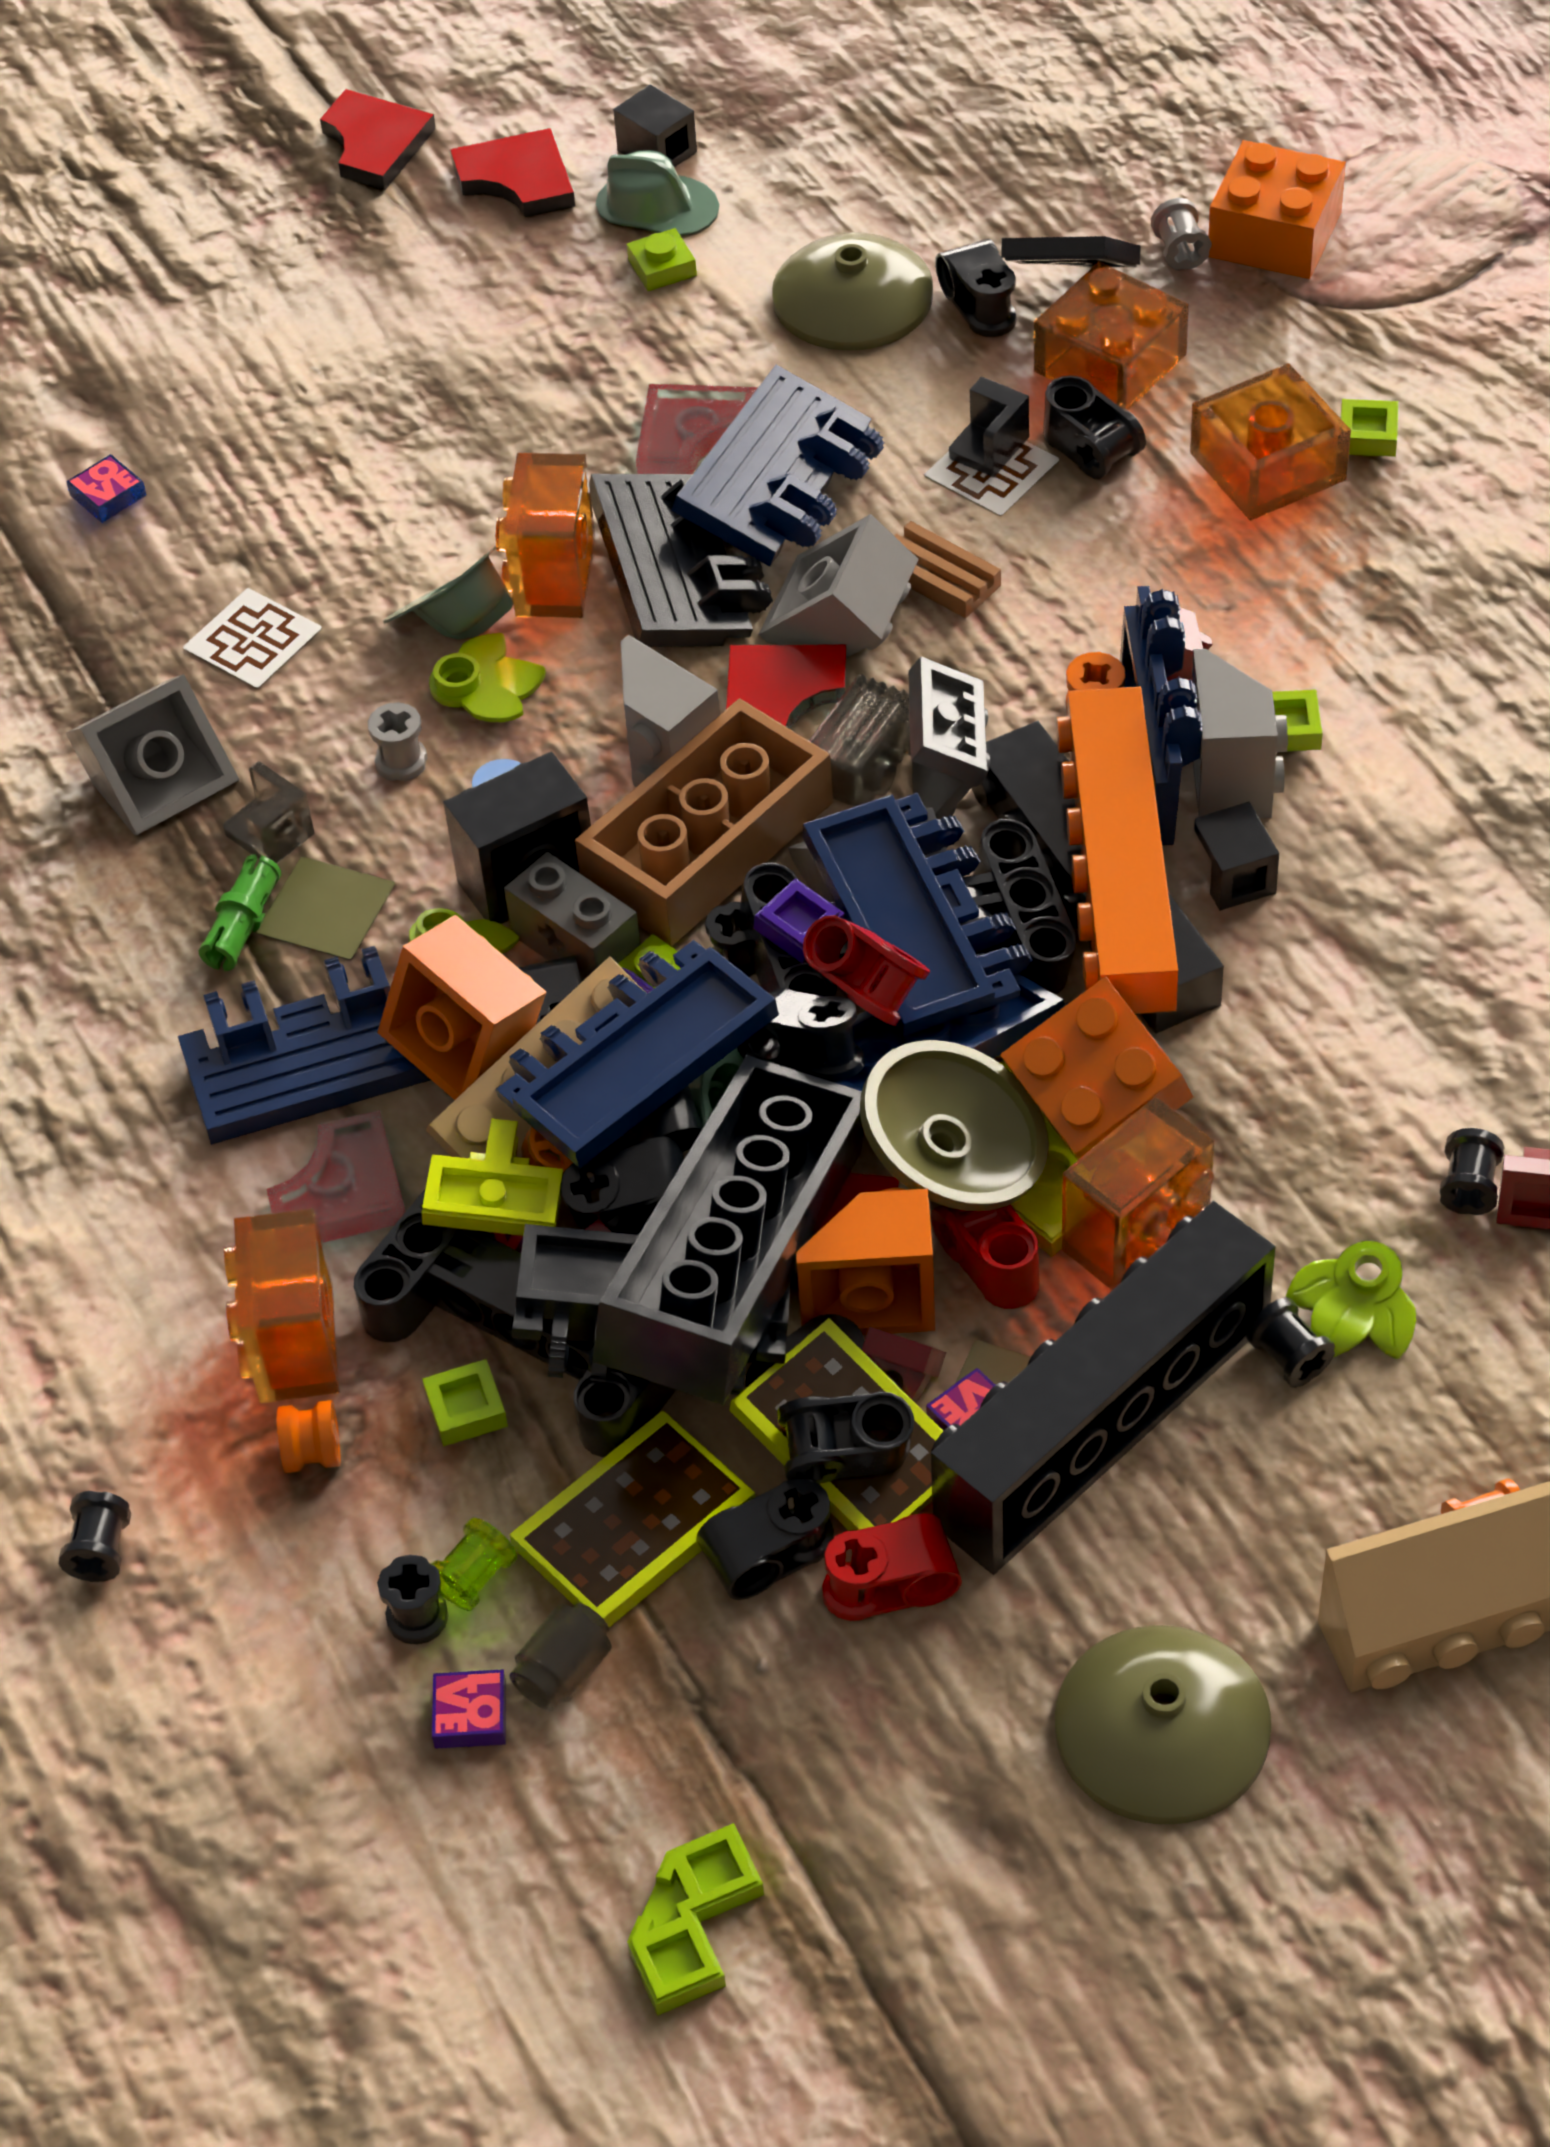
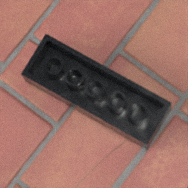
(730, 1231)
(1100, 1386)

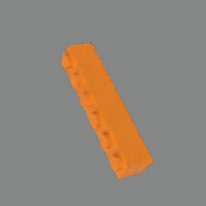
(1119, 847)

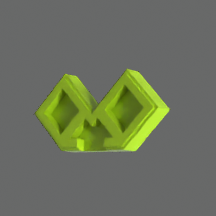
(690, 1887)

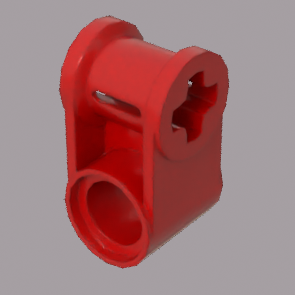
(870, 971)
(993, 1251)
(895, 1565)

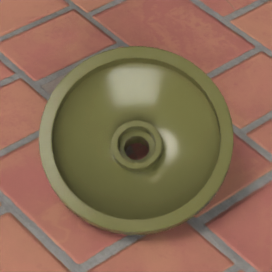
(852, 291)
(954, 1125)
(1154, 1757)

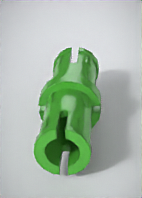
(239, 912)

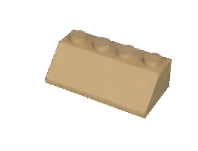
(1439, 1590)

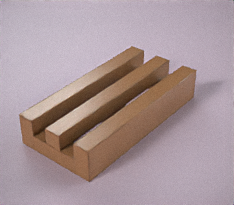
(949, 563)

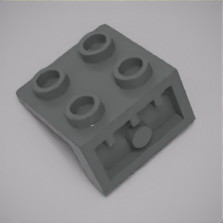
(946, 734)

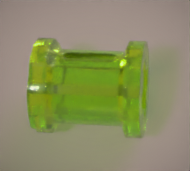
(473, 1563)

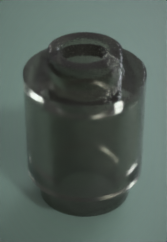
(561, 1655)

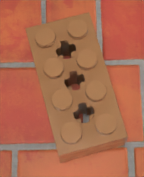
(706, 819)

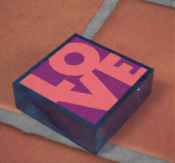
(106, 488)

